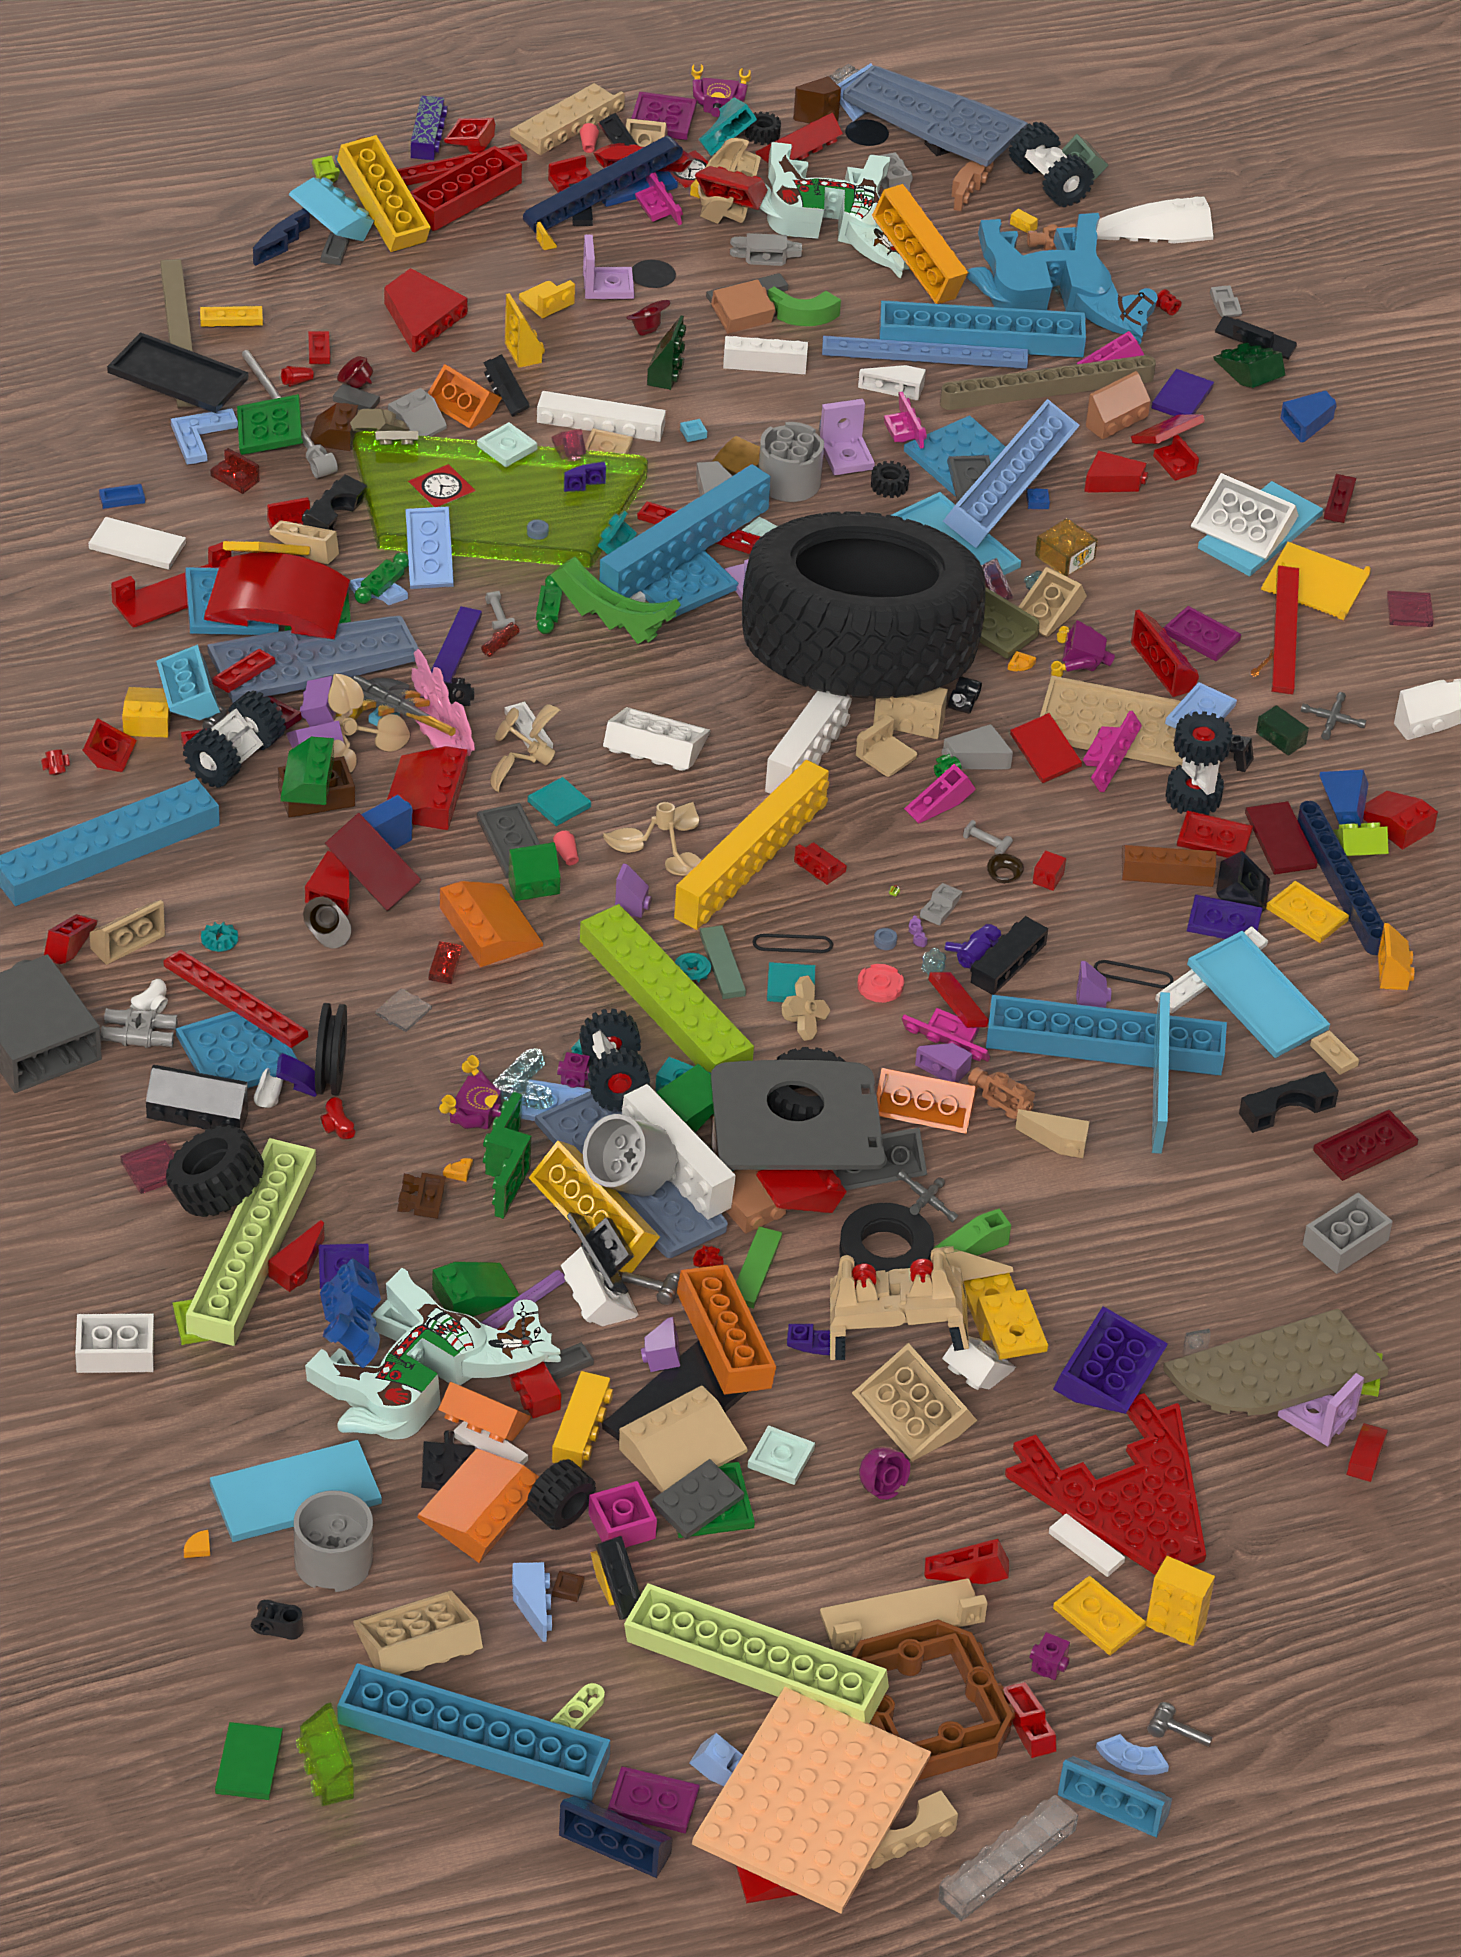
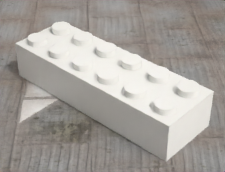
(808, 736)
(698, 1169)

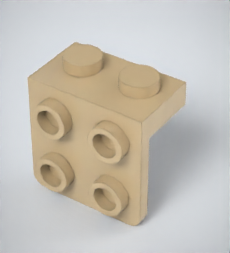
(882, 750)

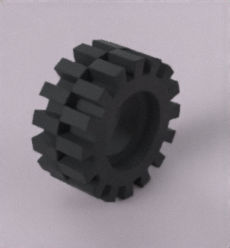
(764, 129)
(881, 475)

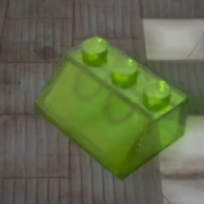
(326, 1757)

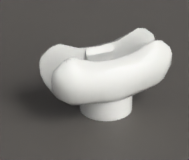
(152, 998)
(268, 1090)

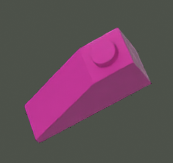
(1122, 347)
(941, 795)

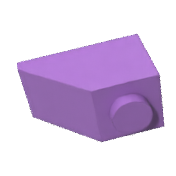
(632, 892)
(1092, 987)
(944, 1061)
(662, 1347)

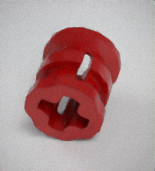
(1168, 302)

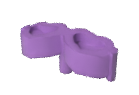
(917, 930)

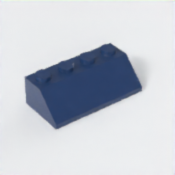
(614, 1835)

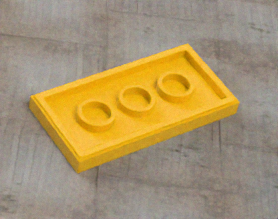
(254, 547)

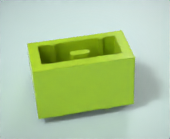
(1366, 840)

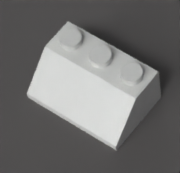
(595, 1299)

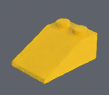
(520, 337)
(146, 713)

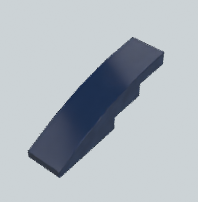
(277, 238)

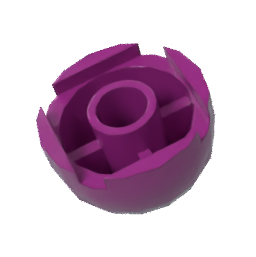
(884, 1472)

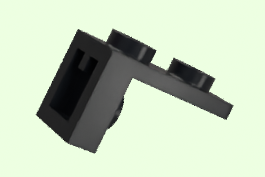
(1242, 751)

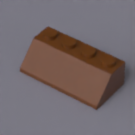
(1168, 865)

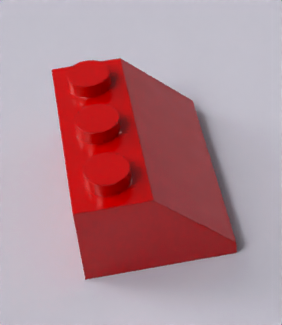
(744, 189)

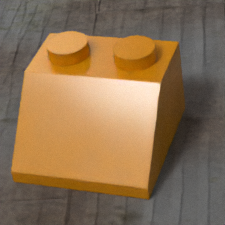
(1394, 960)

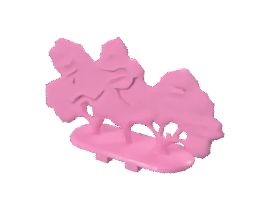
(434, 689)

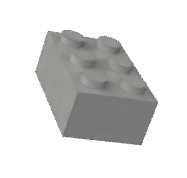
(1347, 1233)

